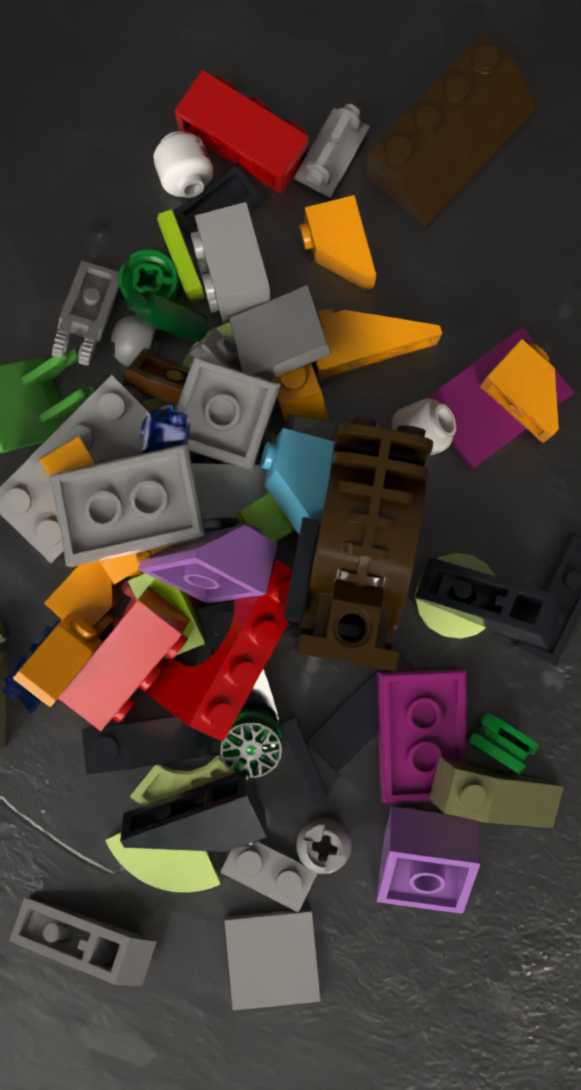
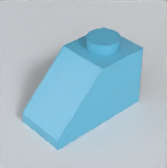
(298, 474)

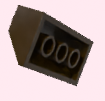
(452, 131)

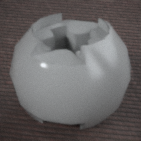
(131, 338)
(335, 858)

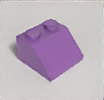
(218, 567)
(428, 860)

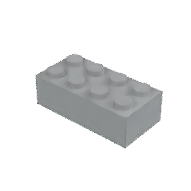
(110, 430)

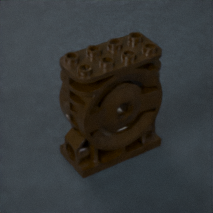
(366, 543)

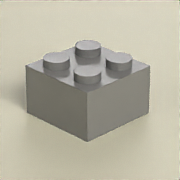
(232, 256)

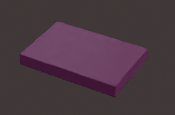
(481, 421)
(419, 721)

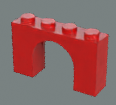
(216, 690)

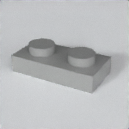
(270, 873)

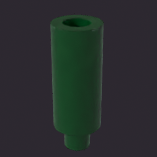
(168, 316)

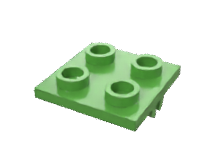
(31, 403)

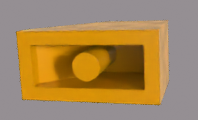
(339, 240)
(526, 389)
(300, 395)
(87, 595)
(58, 659)

